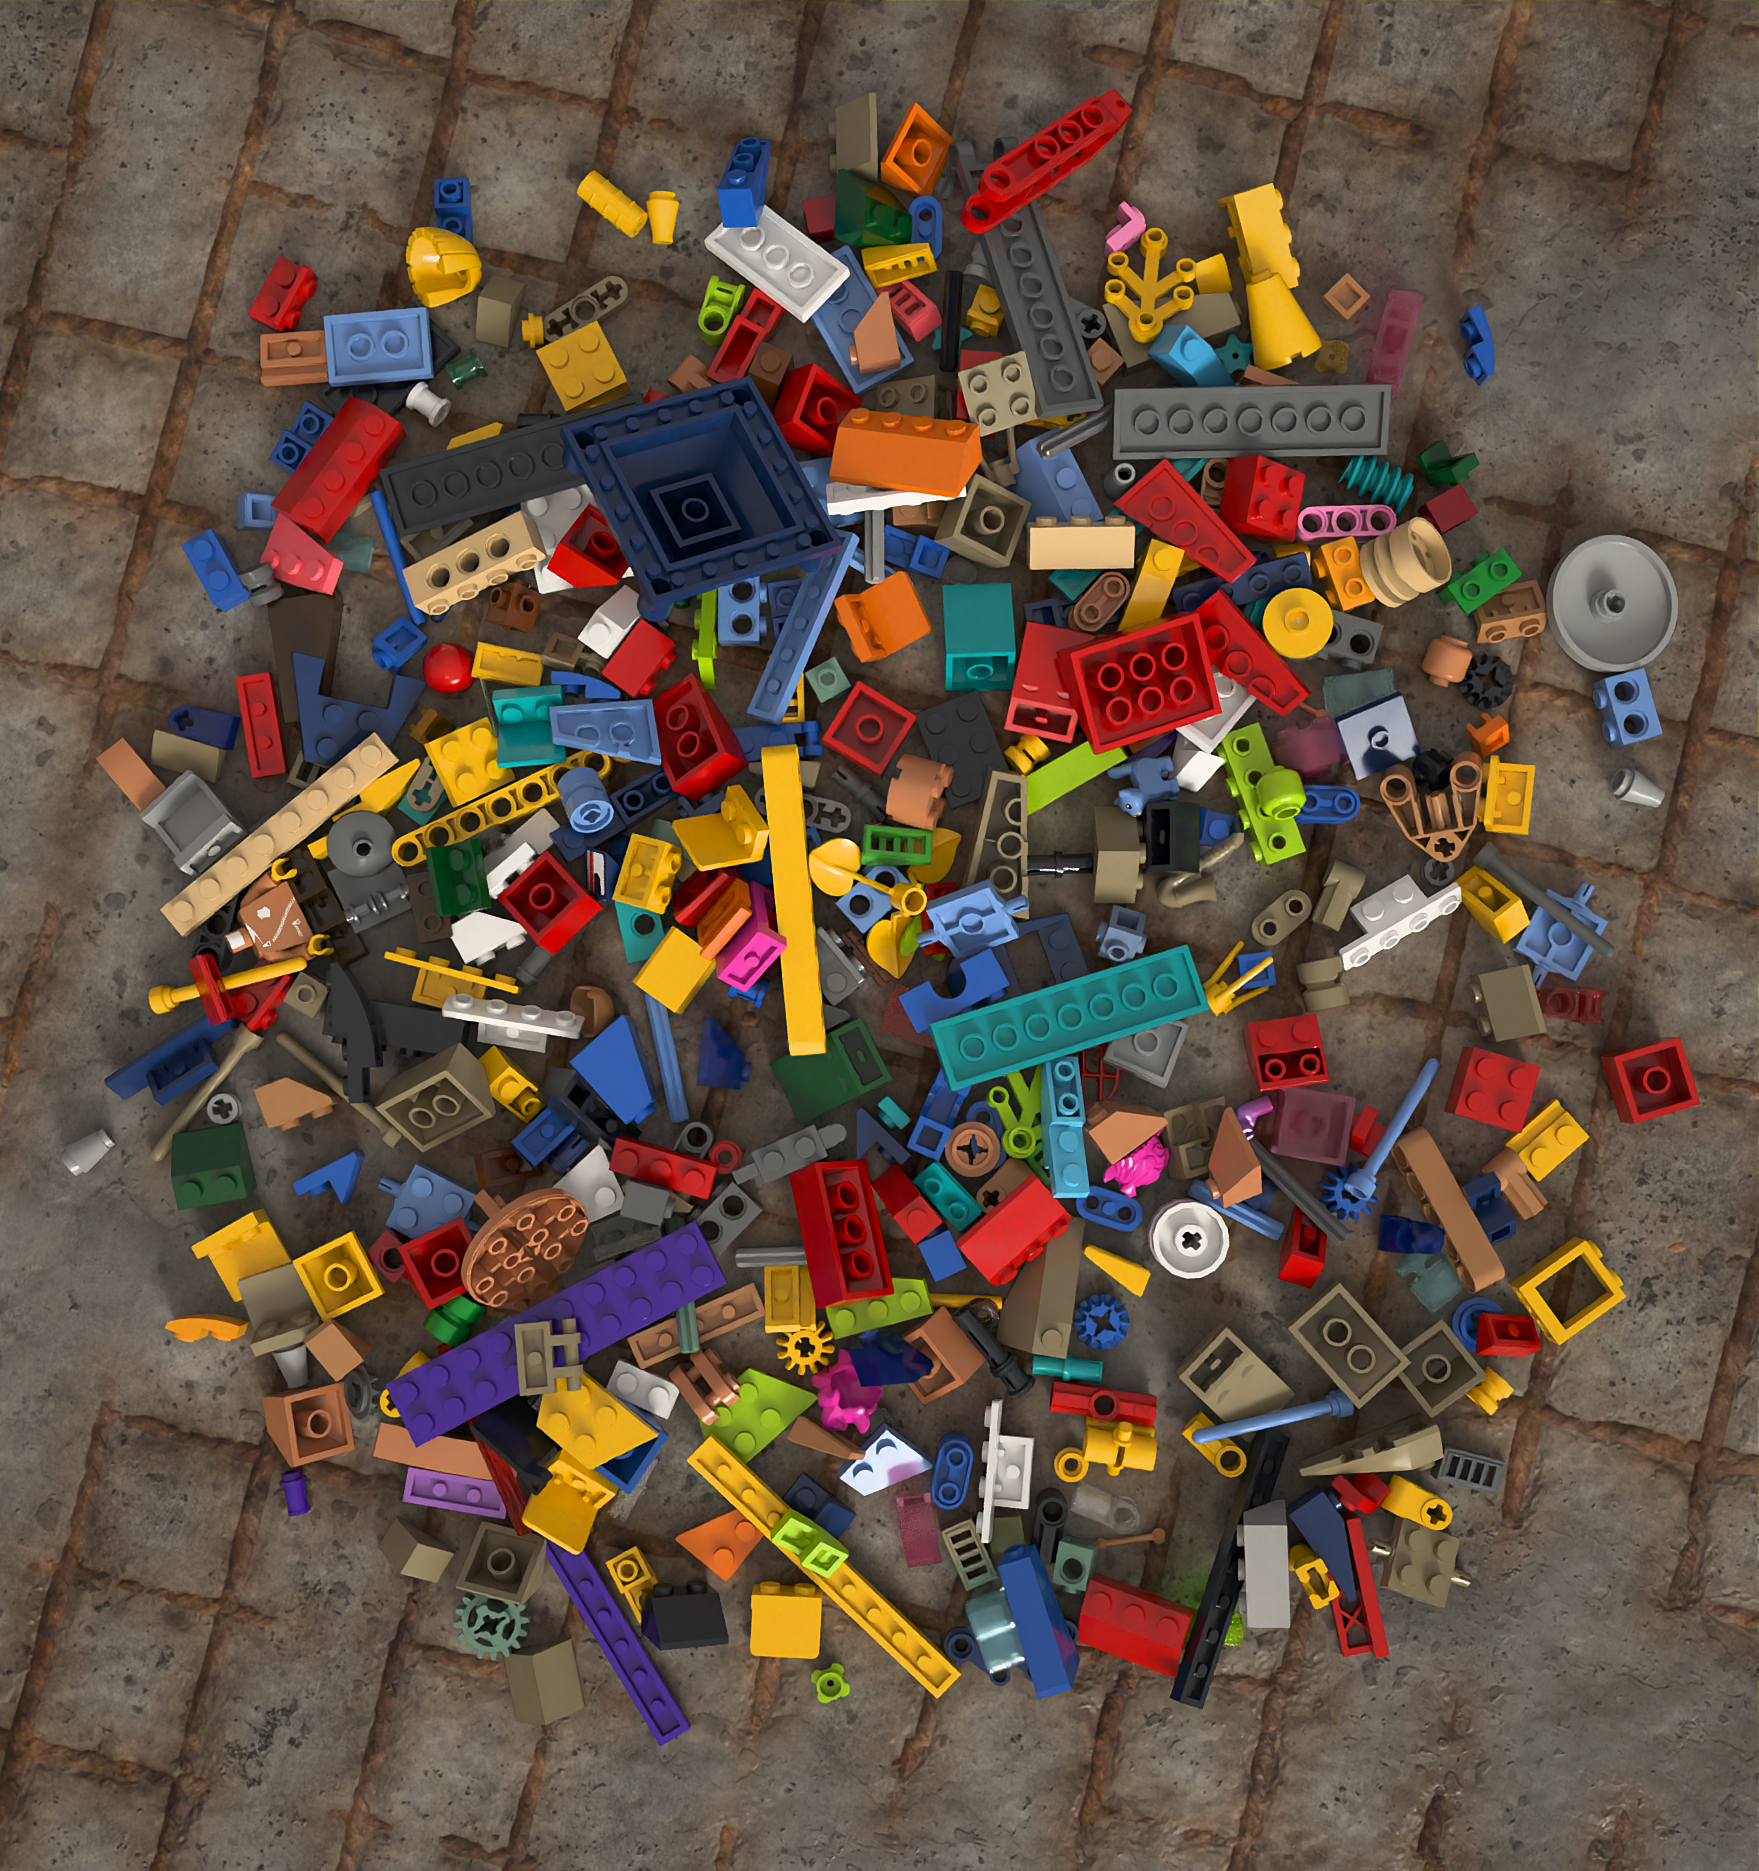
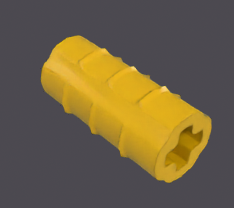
(612, 204)

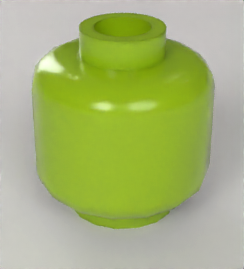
(1281, 793)

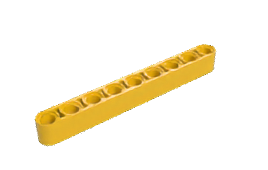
(793, 899)

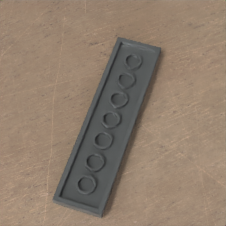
(1250, 420)

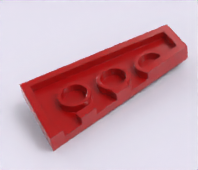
(1180, 517)
(1247, 656)

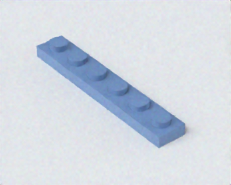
(800, 634)

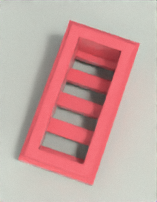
(919, 322)

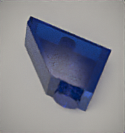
(887, 1359)

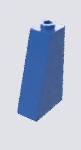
(1038, 1621)

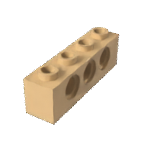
(486, 546)

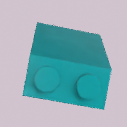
(978, 637)

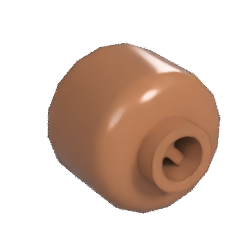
(1446, 660)

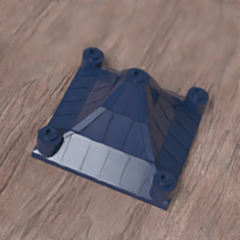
(700, 492)

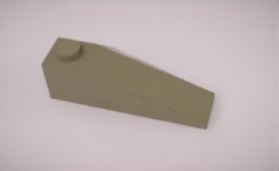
(1042, 1300)

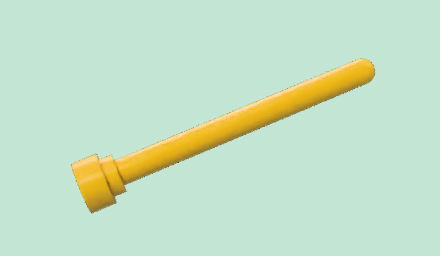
(166, 998)

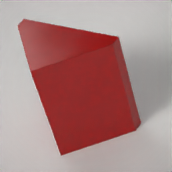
(701, 892)
(436, 1261)

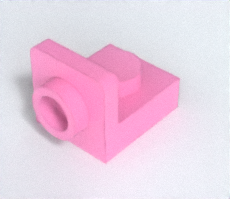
(1123, 238)

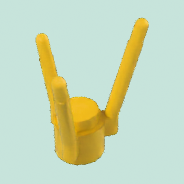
(1220, 995)

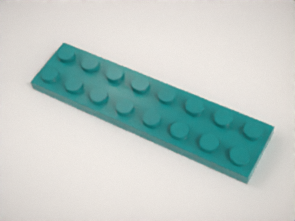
(1068, 1017)

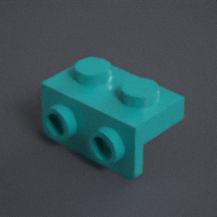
(947, 1195)

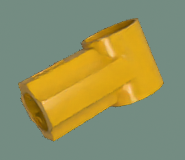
(1214, 1449)

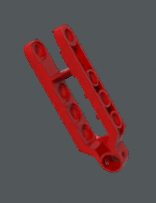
(1025, 170)

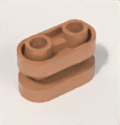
(1099, 603)
(724, 1386)

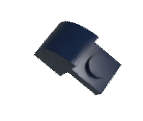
(1491, 1211)

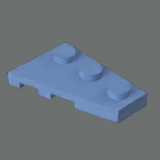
(608, 728)

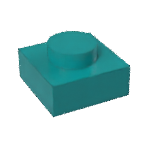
(892, 1113)

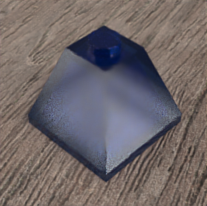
(721, 1058)

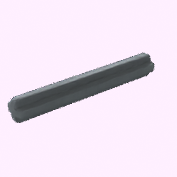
(1299, 1194)

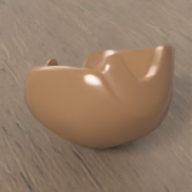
(595, 1006)

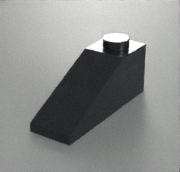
(583, 1108)

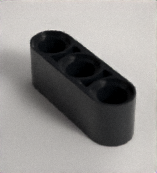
(209, 939)

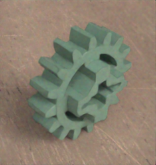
(495, 1633)

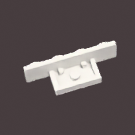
(518, 853)
(1394, 914)
(513, 1024)
(1008, 1471)

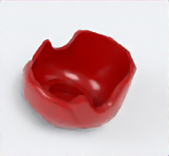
(448, 668)

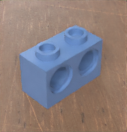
(732, 609)
(1636, 706)
(878, 900)

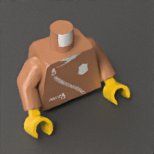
(274, 922)

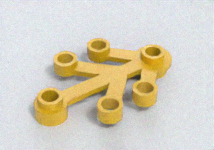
(1152, 247)

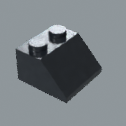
(683, 1616)

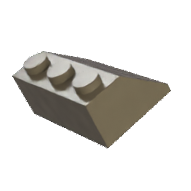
(438, 1098)

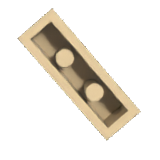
(1080, 543)

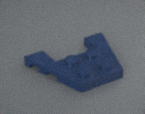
(337, 726)

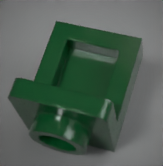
(1442, 468)

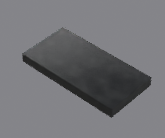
(392, 396)

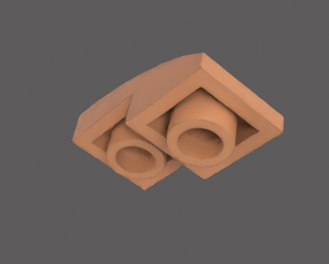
(131, 773)

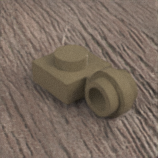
(567, 653)

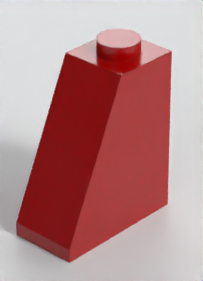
(906, 1203)

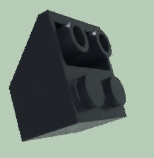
(1171, 838)

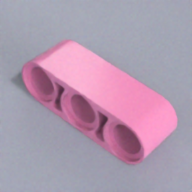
(1357, 515)

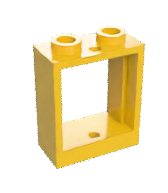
(1525, 1289)

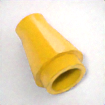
(662, 214)

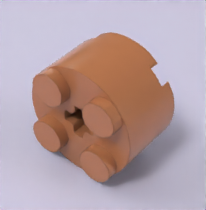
(918, 792)

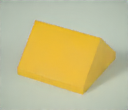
(675, 971)
(338, 1276)

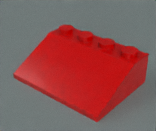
(1140, 681)

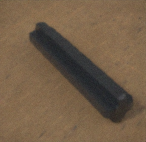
(951, 321)

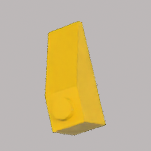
(1151, 584)

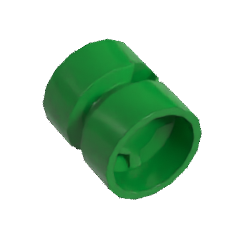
(452, 1320)

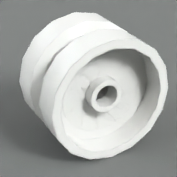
(1208, 1240)

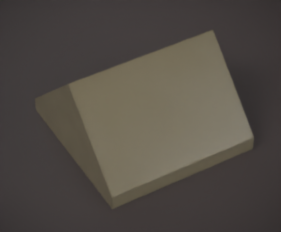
(504, 1564)
(544, 1681)

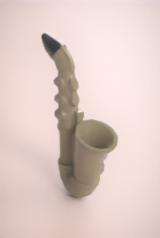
(1183, 889)

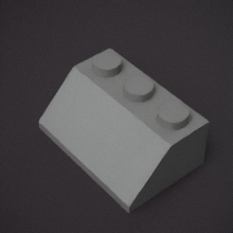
(1265, 1566)

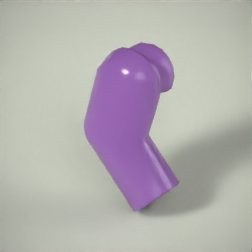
(1249, 1111)

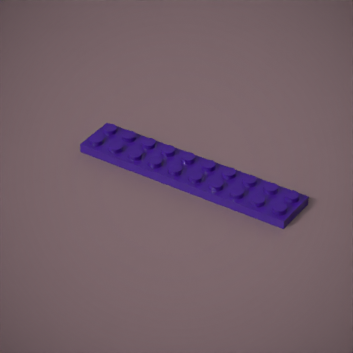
(605, 1310)

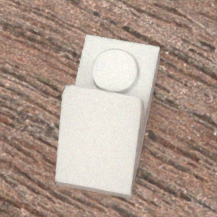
(1192, 764)

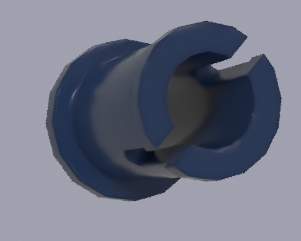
(566, 1155)

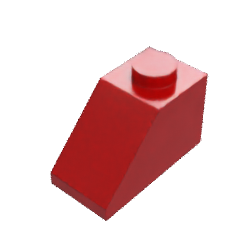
(1302, 1251)

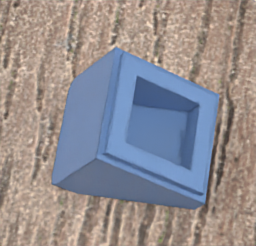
(256, 512)

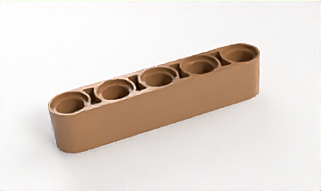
(1447, 1207)

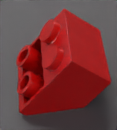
(1285, 1052)

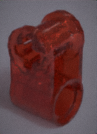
(1576, 1004)

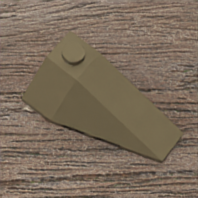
(1394, 1447)

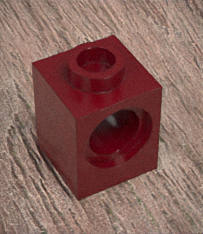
(820, 218)
(1448, 509)
(379, 1254)

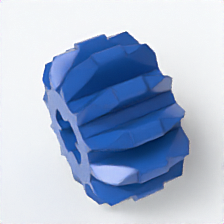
(1338, 1202)

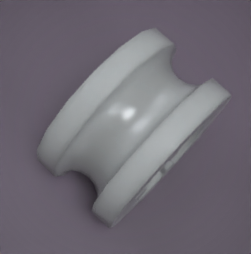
(222, 1118)

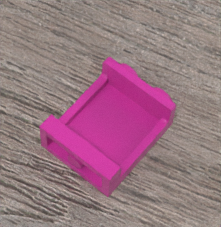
(753, 945)

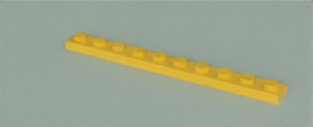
(845, 1585)

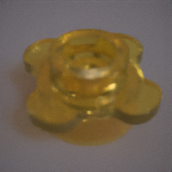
(1339, 350)

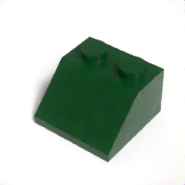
(869, 213)
(211, 1166)

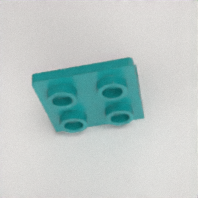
(525, 726)

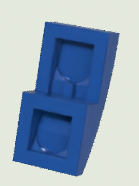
(914, 553)

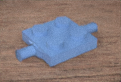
(972, 919)
(1553, 945)
(428, 1202)

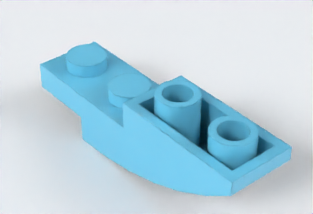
(1062, 1128)

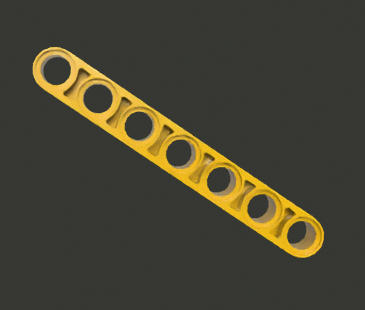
(486, 808)

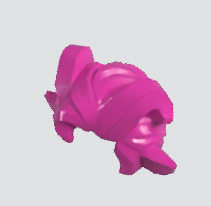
(1139, 1166)
(843, 1397)

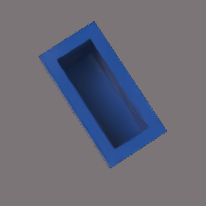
(216, 569)

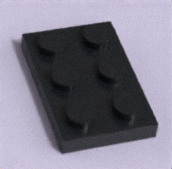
(962, 739)

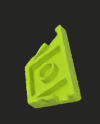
(760, 1414)

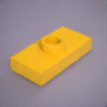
(507, 665)

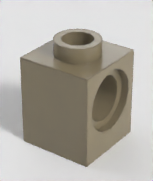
(308, 995)

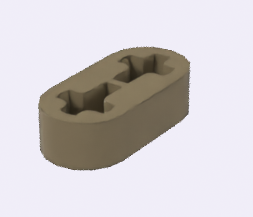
(421, 782)

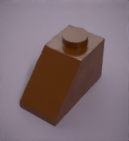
(770, 372)

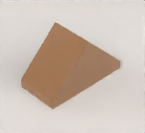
(336, 1348)

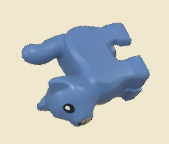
(1148, 784)

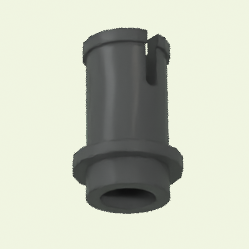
(533, 965)

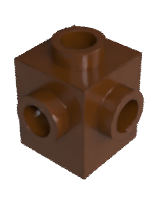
(514, 606)

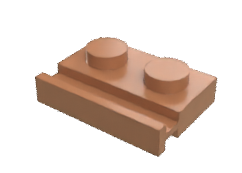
(293, 358)

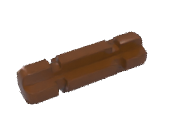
(852, 939)

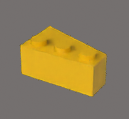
(1261, 233)

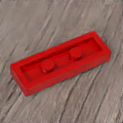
(262, 725)
(663, 1166)

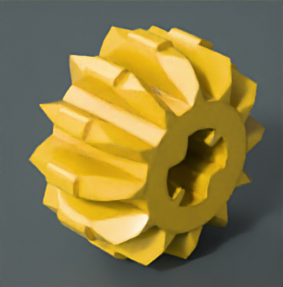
(809, 1358)

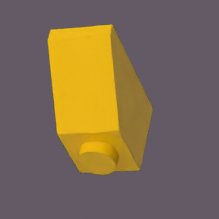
(1492, 904)

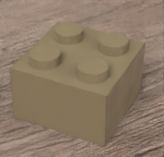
(983, 523)

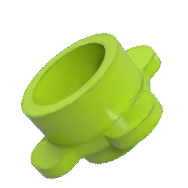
(839, 1688)

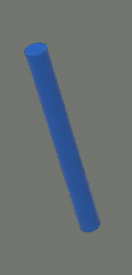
(395, 552)

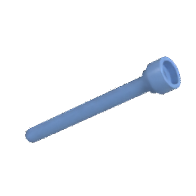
(1362, 1182)
(1334, 1404)

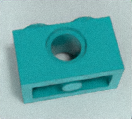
(639, 946)

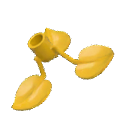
(835, 866)

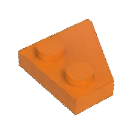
(722, 1542)

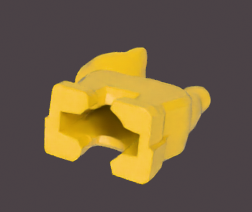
(1312, 1575)

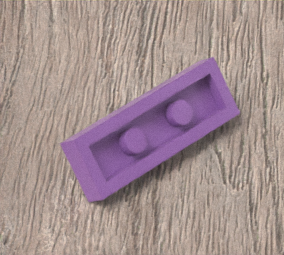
(453, 1492)

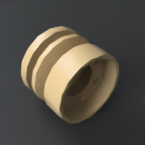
(1405, 562)

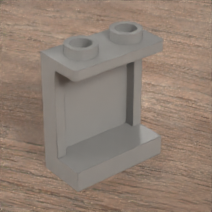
(194, 823)

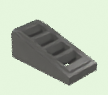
(1441, 1469)

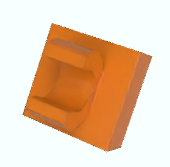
(1490, 736)

